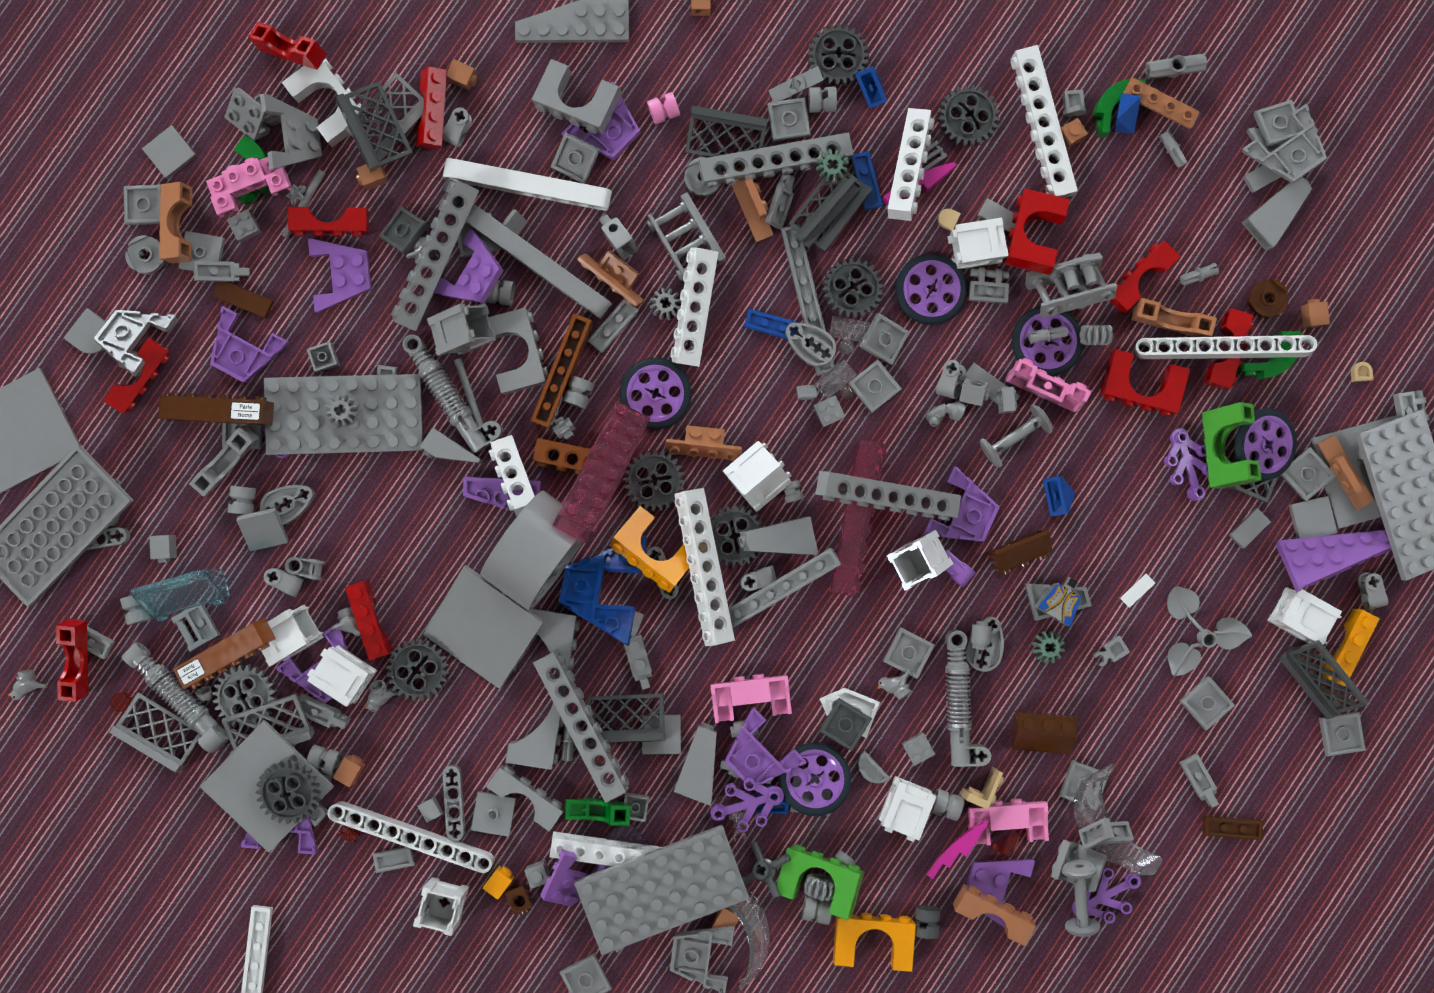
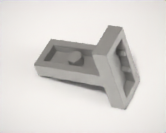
(1105, 833)

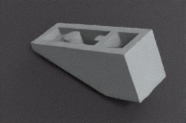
(442, 447)

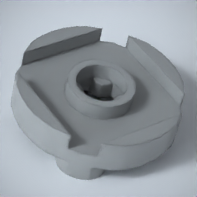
(694, 184)
(135, 253)

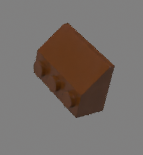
(1021, 551)
(1043, 732)

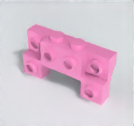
(244, 179)
(1050, 388)
(750, 691)
(1012, 815)

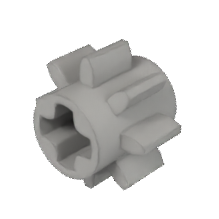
(563, 428)

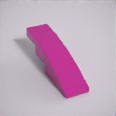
(930, 179)
(962, 845)

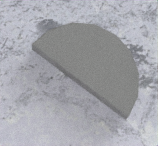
(871, 770)

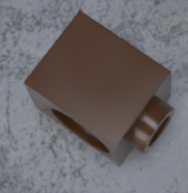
(519, 890)

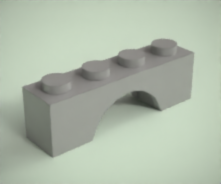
(234, 450)
(546, 810)

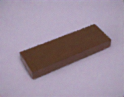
(243, 299)
(1232, 827)

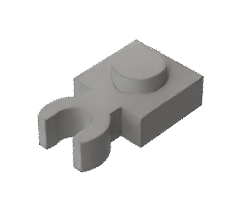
(1113, 649)

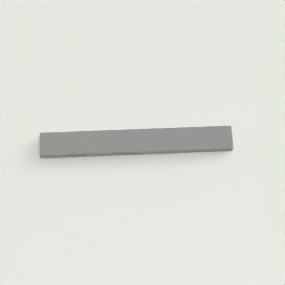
(805, 289)
(783, 586)

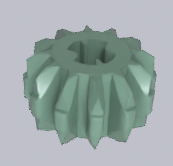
(824, 164)
(1048, 639)

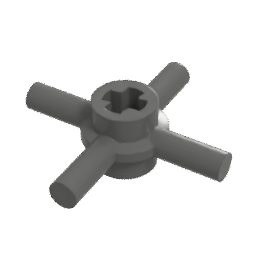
(771, 869)

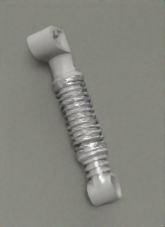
(448, 397)
(957, 691)
(194, 713)

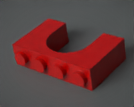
(1023, 252)
(1117, 386)

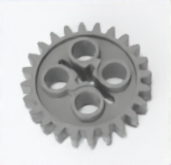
(260, 688)

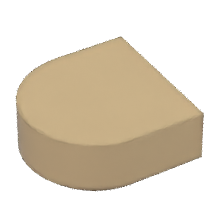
(948, 218)
(1361, 372)

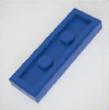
(865, 173)
(768, 324)

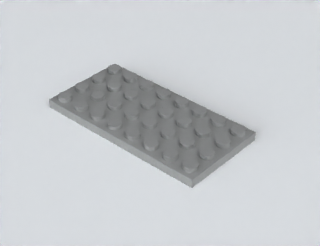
(386, 412)
(1402, 479)
(57, 524)
(661, 889)

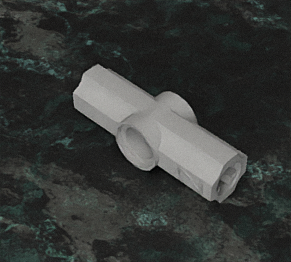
(1186, 65)

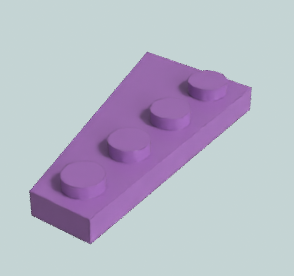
(490, 490)

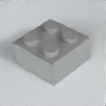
(244, 225)
(323, 357)
(1006, 400)
(829, 411)
(918, 748)
(638, 806)

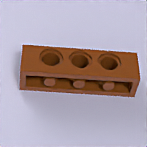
(545, 447)

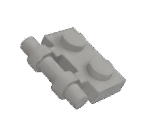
(989, 291)
(1410, 402)

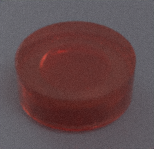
(120, 701)
(349, 834)

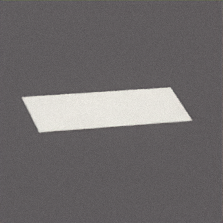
(1137, 590)

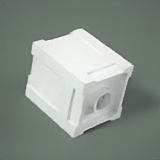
(978, 243)
(758, 475)
(920, 559)
(1304, 616)
(293, 634)
(341, 675)
(907, 808)
(433, 913)

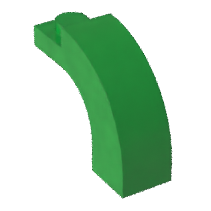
(1105, 105)
(249, 149)
(1273, 366)
(612, 812)

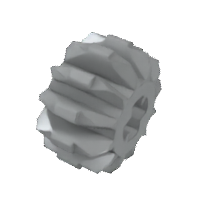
(673, 302)
(1096, 334)
(344, 416)
(819, 886)

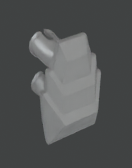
(1083, 263)

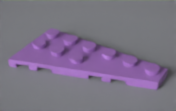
(1326, 556)

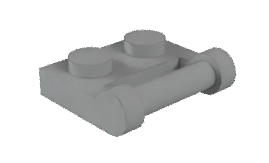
(201, 624)

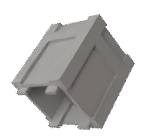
(461, 329)

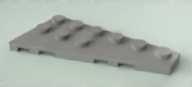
(577, 23)

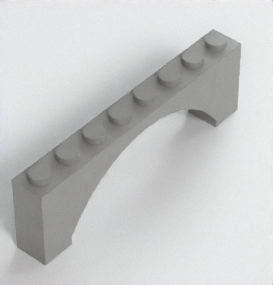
(540, 746)

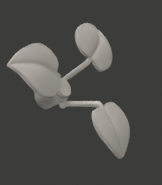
(1228, 636)

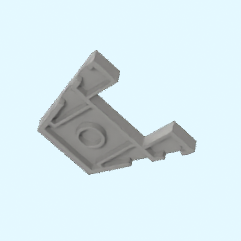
(299, 134)
(1295, 156)
(124, 332)
(692, 955)

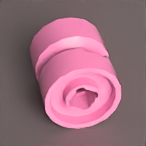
(663, 108)

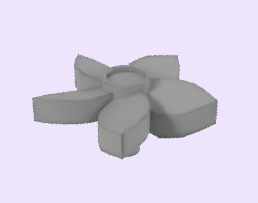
(296, 193)

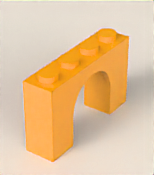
(628, 544)
(899, 929)

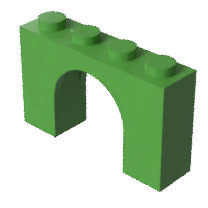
(1217, 426)
(846, 878)

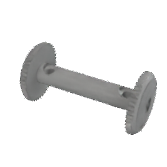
(1039, 419)
(1081, 925)

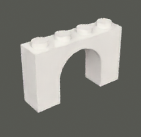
(307, 81)

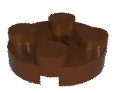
(1267, 309)

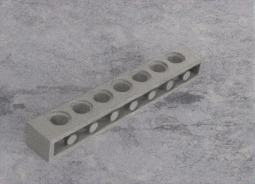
(764, 155)
(412, 319)
(828, 488)
(607, 789)

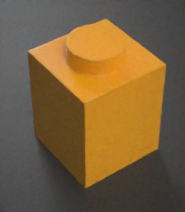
(498, 881)

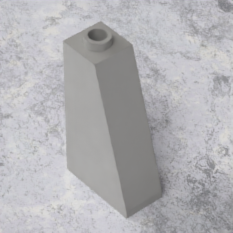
(1276, 214)
(786, 537)
(698, 768)

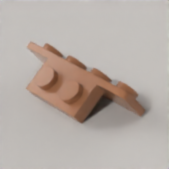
(1162, 103)
(753, 207)
(615, 273)
(703, 443)
(1345, 472)

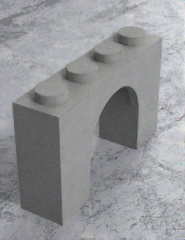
(593, 116)
(532, 371)

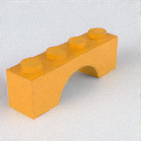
(1358, 629)

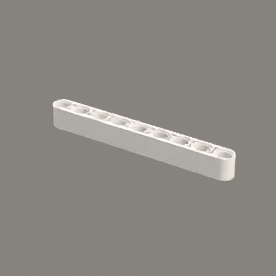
(527, 184)
(1233, 343)
(402, 838)

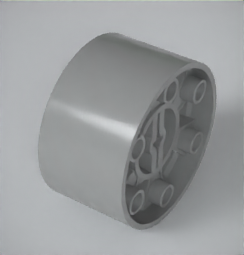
(531, 553)

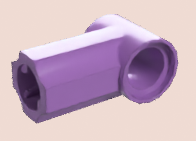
(959, 571)

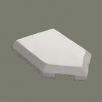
(863, 703)

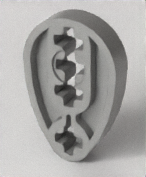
(819, 336)
(288, 492)
(995, 650)

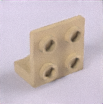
(987, 796)

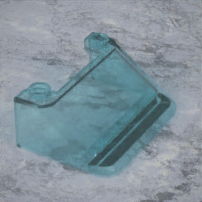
(182, 593)

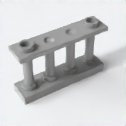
(695, 222)
(1068, 302)

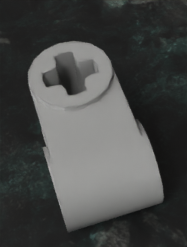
(455, 129)
(951, 380)
(308, 568)
(761, 577)
(286, 582)
(1372, 592)

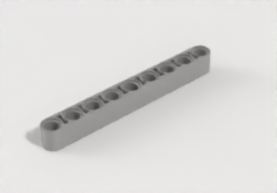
(537, 262)

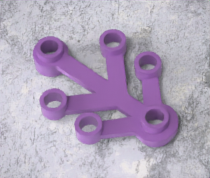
(1186, 462)
(750, 803)
(1104, 896)

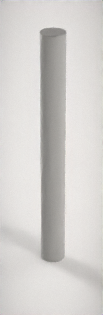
(308, 195)
(468, 392)

